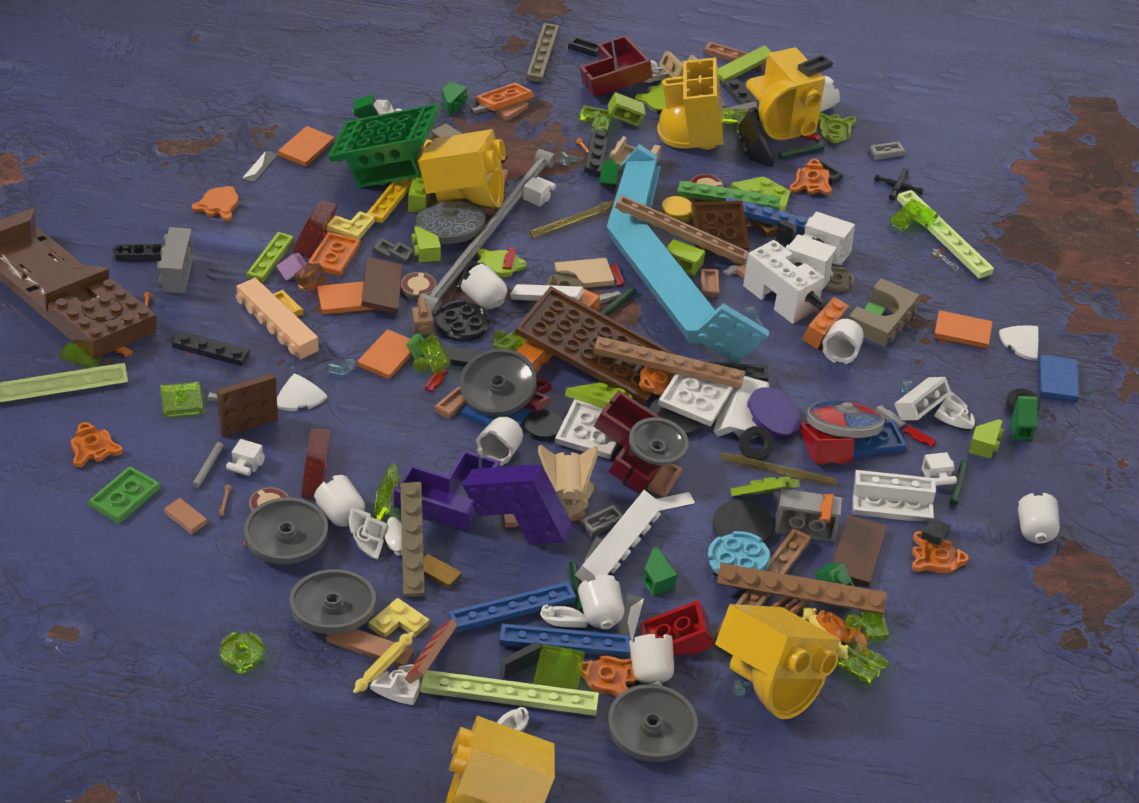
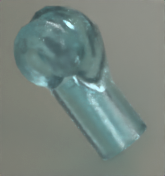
(342, 368)

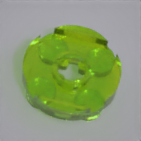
(241, 661)

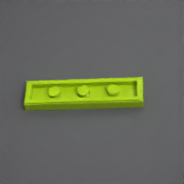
(743, 64)
(270, 257)

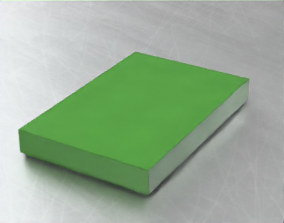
(124, 494)

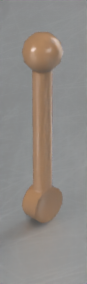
(228, 488)

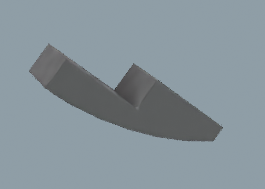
(397, 252)

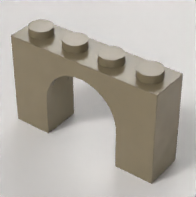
(895, 298)

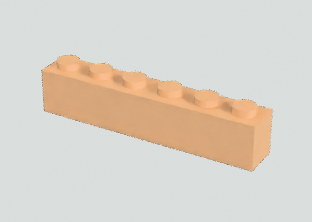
(277, 318)

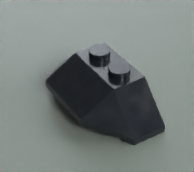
(753, 140)

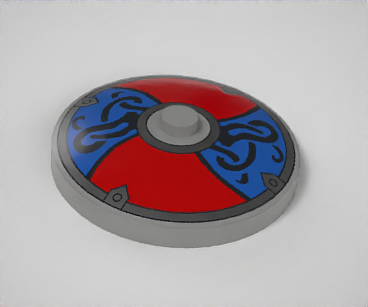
(845, 419)

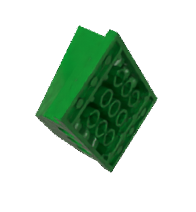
(385, 145)

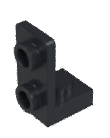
(785, 233)

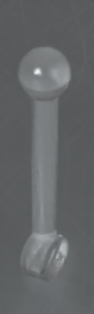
(936, 251)

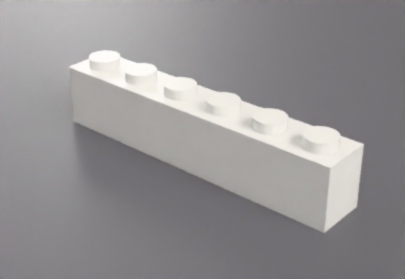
(621, 537)

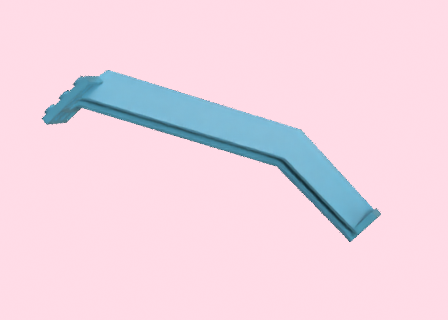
(699, 322)

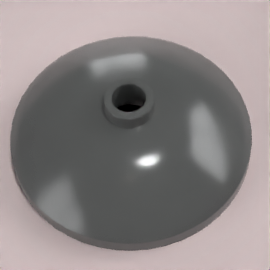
(658, 441)

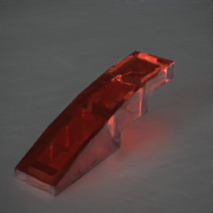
(315, 228)
(316, 461)

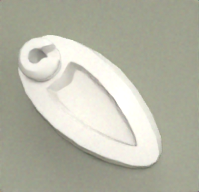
(393, 535)
(563, 616)
(515, 719)

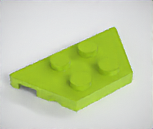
(764, 186)
(595, 394)
(769, 485)

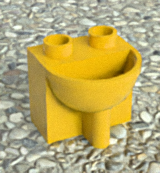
(786, 96)
(693, 107)
(465, 168)
(779, 655)
(500, 765)

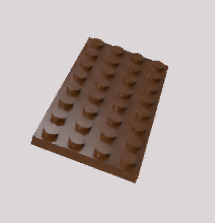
(571, 331)

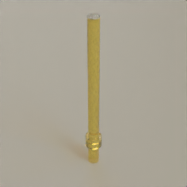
(602, 207)
(741, 460)

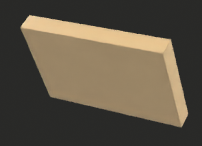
(590, 271)

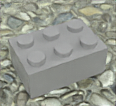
(176, 260)
(802, 512)

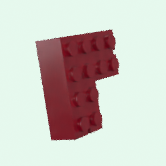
(618, 70)
(616, 422)

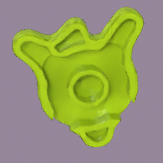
(654, 99)
(834, 128)
(495, 261)

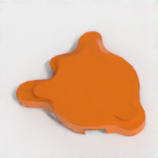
(812, 178)
(218, 201)
(655, 380)
(92, 445)
(936, 558)
(608, 675)

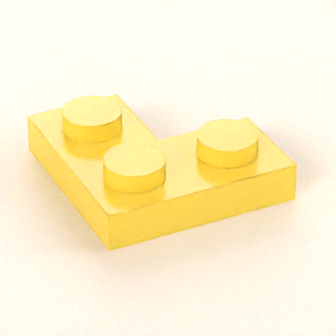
(355, 228)
(398, 615)

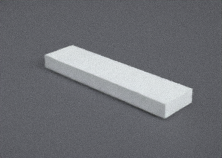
(535, 292)

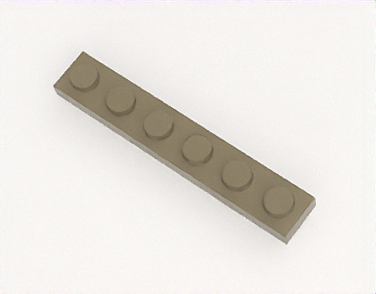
(542, 52)
(412, 540)

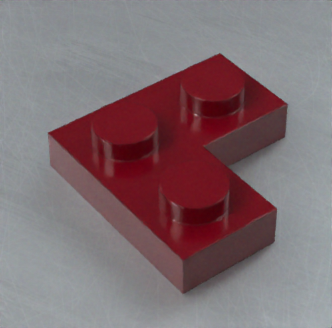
(539, 398)

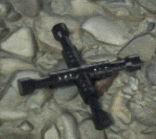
(898, 184)

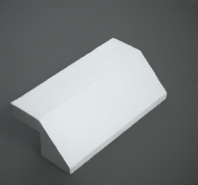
(734, 413)
(893, 496)

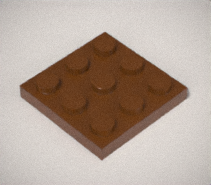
(721, 220)
(247, 404)

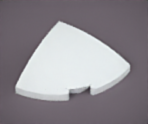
(1022, 340)
(298, 394)
(955, 413)
(367, 532)
(396, 687)

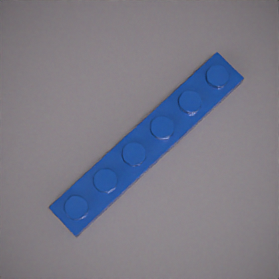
(770, 215)
(512, 606)
(584, 641)

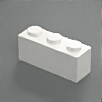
(923, 398)

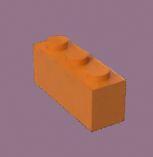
(823, 322)

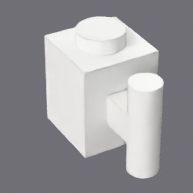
(538, 191)
(246, 457)
(939, 467)

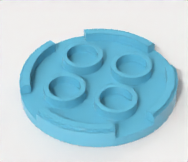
(740, 550)

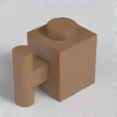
(422, 318)

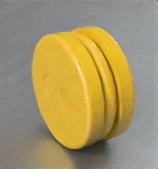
(677, 208)

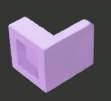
(291, 265)

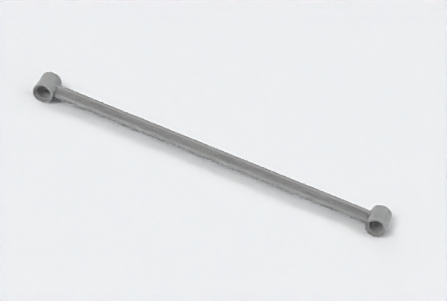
(541, 160)

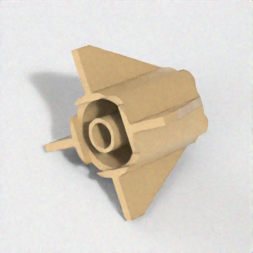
(570, 477)

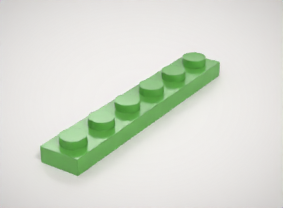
(715, 193)

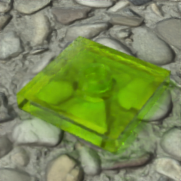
(181, 399)
(559, 667)

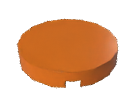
(835, 626)

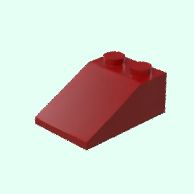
(826, 447)
(686, 625)

